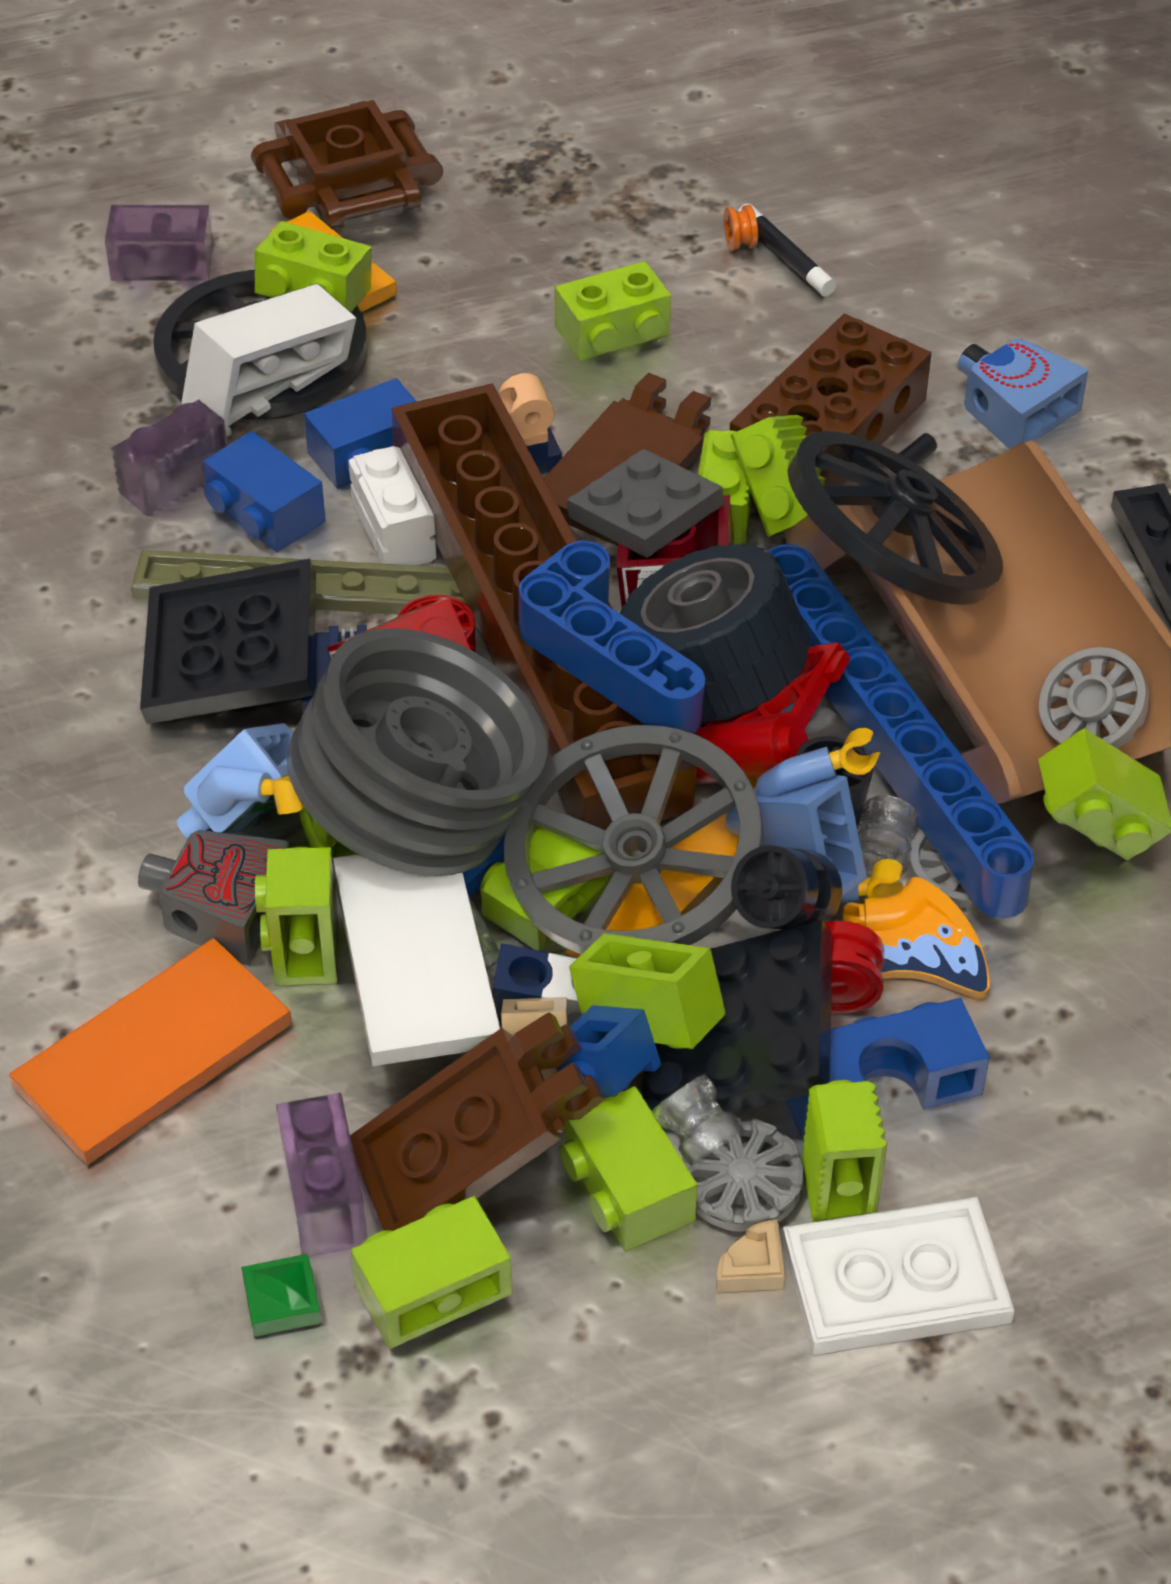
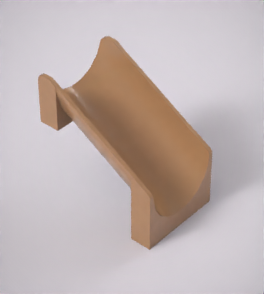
(1053, 599)

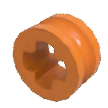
(740, 227)

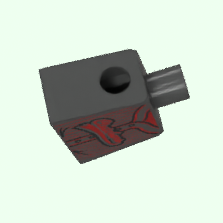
(212, 889)

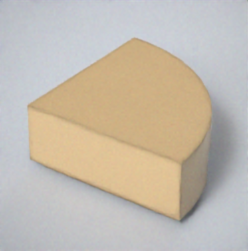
(753, 1261)

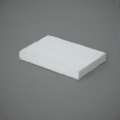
(896, 1275)

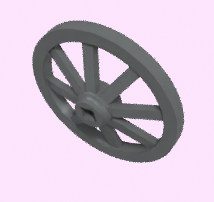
(632, 833)

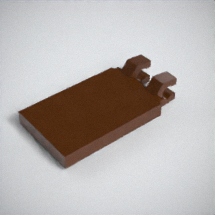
(626, 430)
(473, 1122)

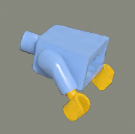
(242, 783)

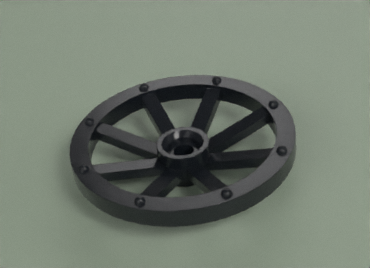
(222, 292)
(904, 501)

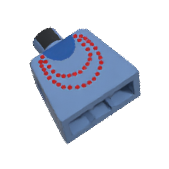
(1021, 390)

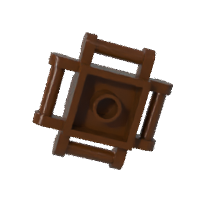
(345, 157)

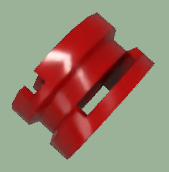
(855, 967)

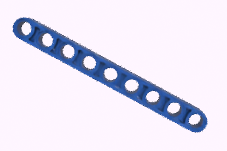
(914, 751)

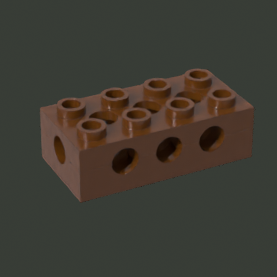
(847, 383)

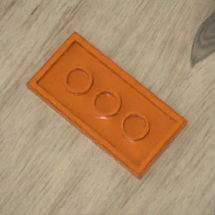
(150, 1050)

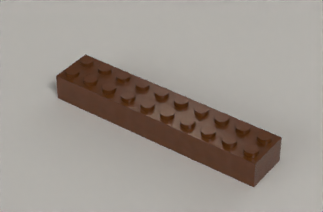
(493, 531)

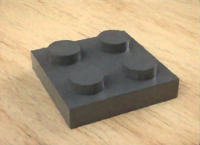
(645, 502)

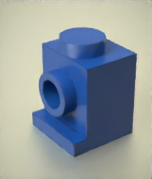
(613, 1047)

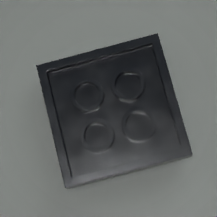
(229, 641)
(774, 1024)

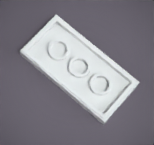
(414, 961)

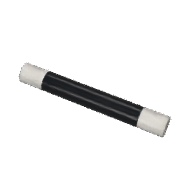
(793, 255)

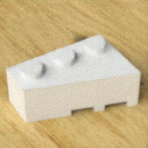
(264, 349)

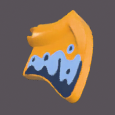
(925, 938)

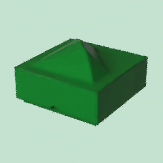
(281, 1295)

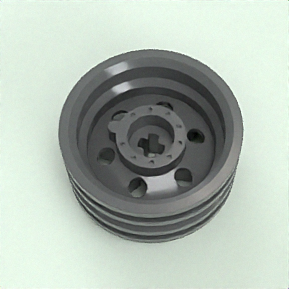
(415, 752)

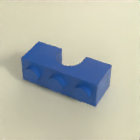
(926, 1047)

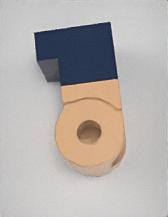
(532, 415)

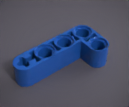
(569, 622)

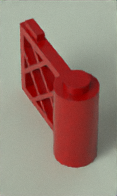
(769, 737)

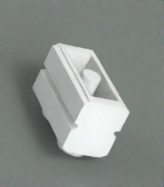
(392, 507)

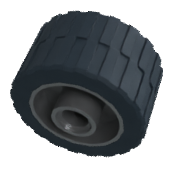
(731, 619)

